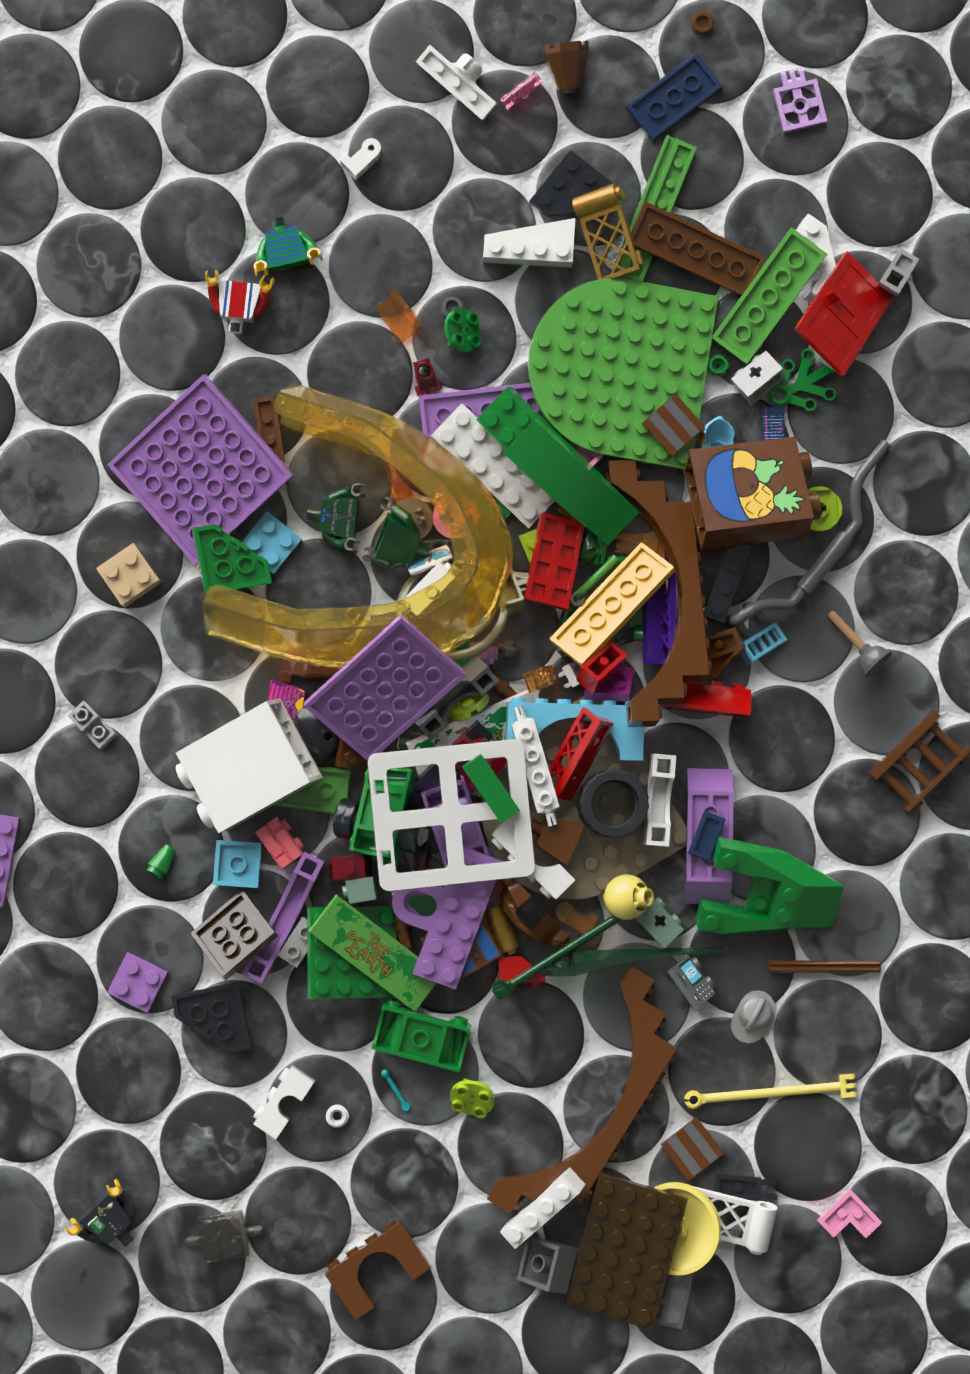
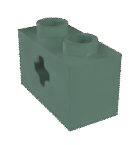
(360, 890)
(665, 934)

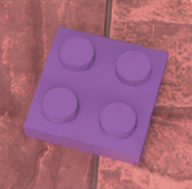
(137, 982)

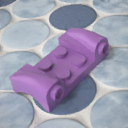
(471, 831)

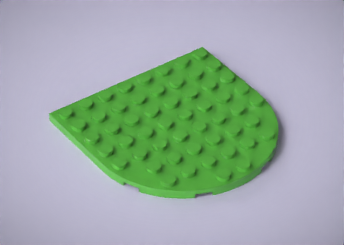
(616, 356)

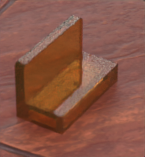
(399, 316)

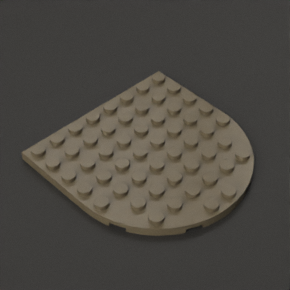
(595, 857)

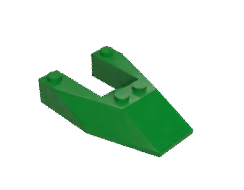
(781, 897)

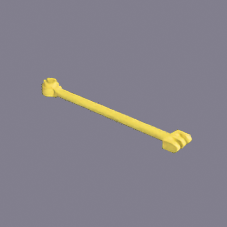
(840, 1086)

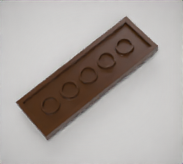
(695, 249)

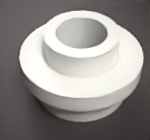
(337, 1123)

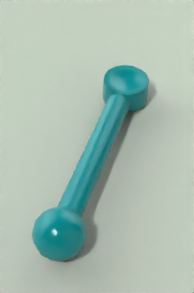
(386, 1074)

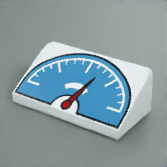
(421, 564)

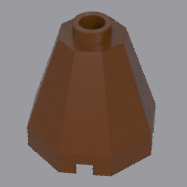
(566, 63)

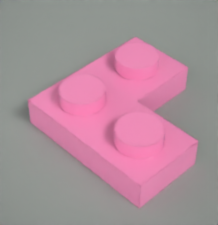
(849, 1209)

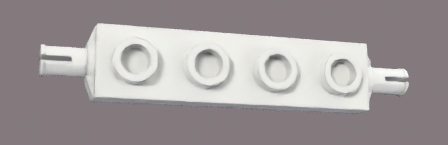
(536, 766)

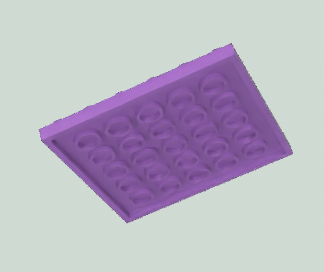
(200, 466)

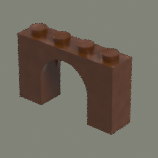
(345, 1273)

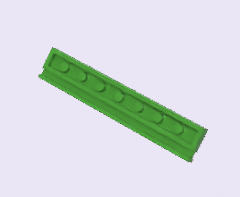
(661, 191)

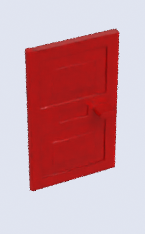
(843, 314)

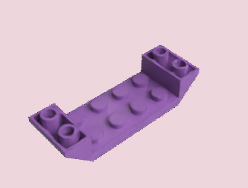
(710, 792)

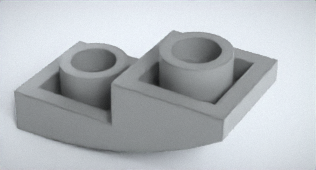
(92, 725)

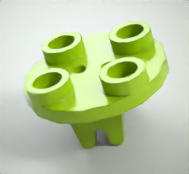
(472, 1098)

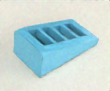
(753, 655)

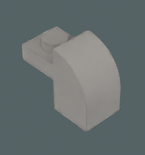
(898, 272)

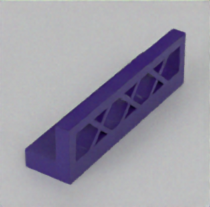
(656, 621)

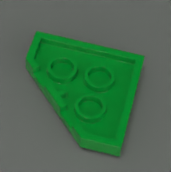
(227, 560)

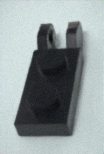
(744, 1186)

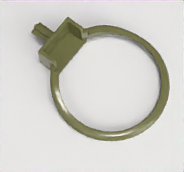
(510, 604)

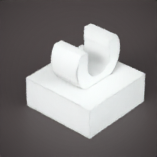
(571, 672)

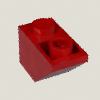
(514, 965)

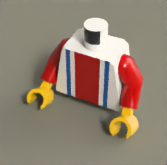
(238, 300)

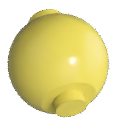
(625, 895)

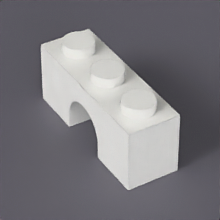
(270, 1117)

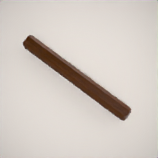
(824, 966)

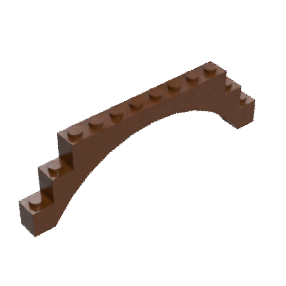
(676, 531)
(648, 1061)

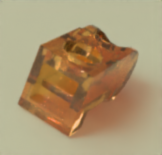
(540, 678)
(566, 913)

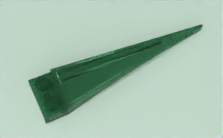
(590, 960)

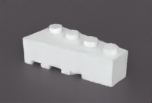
(533, 245)

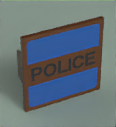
(482, 951)

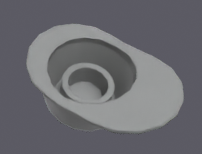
(753, 1016)

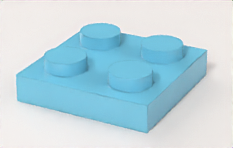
(272, 541)
(237, 863)

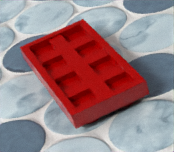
(554, 561)

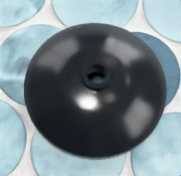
(312, 733)

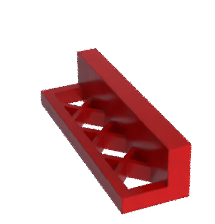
(580, 757)

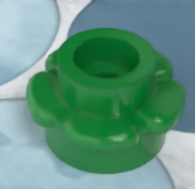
(718, 359)

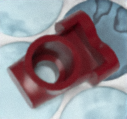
(426, 383)

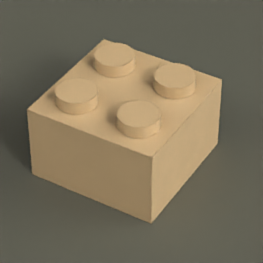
(128, 575)

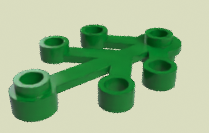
(802, 383)

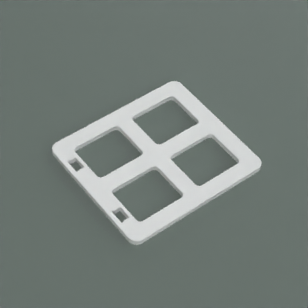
(450, 815)

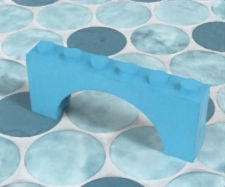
(627, 739)

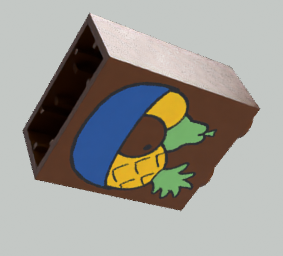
(751, 493)

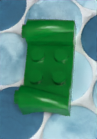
(400, 785)
(421, 1036)

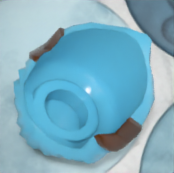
(717, 433)

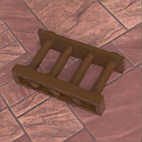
(914, 740)

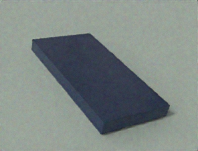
(674, 97)

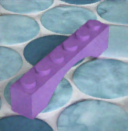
(286, 915)

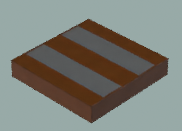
(673, 425)
(692, 1148)

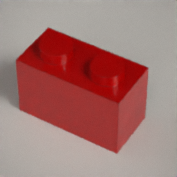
(601, 667)

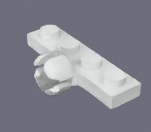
(458, 79)

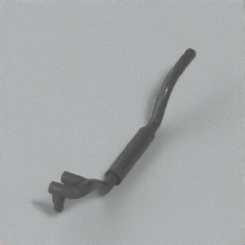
(825, 560)

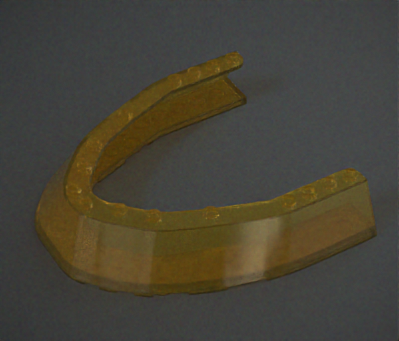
(444, 611)

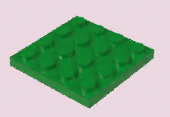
(331, 974)

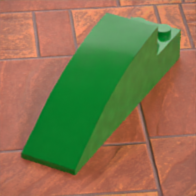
(556, 465)

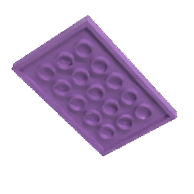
(385, 688)

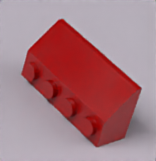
(715, 699)

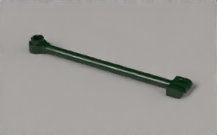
(502, 989)

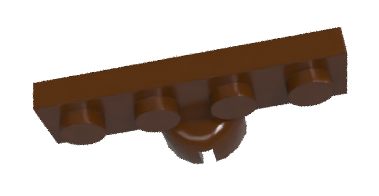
(268, 425)

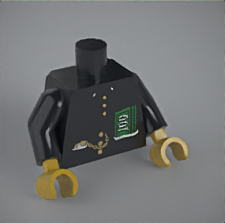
(107, 1219)

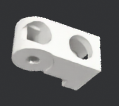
(363, 159)

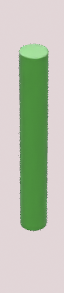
(597, 576)

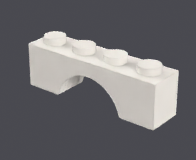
(659, 789)
(553, 878)
(543, 1208)

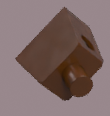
(557, 839)

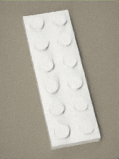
(485, 458)

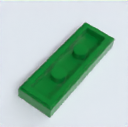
(490, 788)

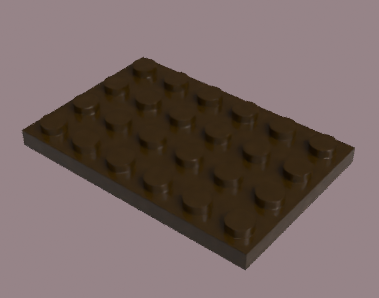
(626, 1250)

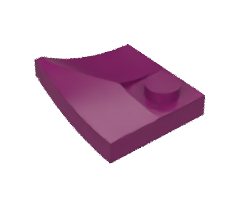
(617, 688)

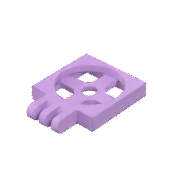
(795, 84)

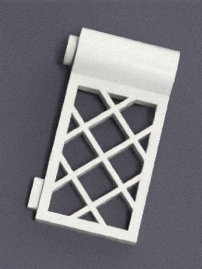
(758, 1223)

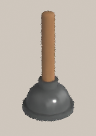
(872, 657)

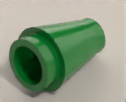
(161, 862)

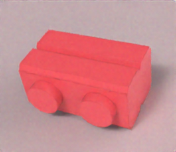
(280, 842)

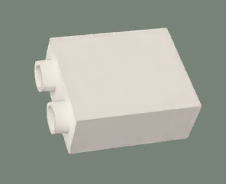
(247, 766)

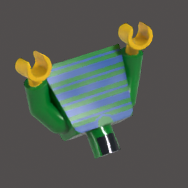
(284, 249)

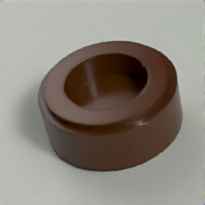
(702, 23)

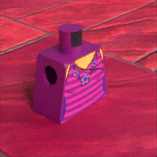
(291, 696)

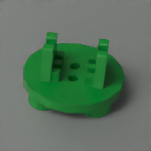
(462, 330)

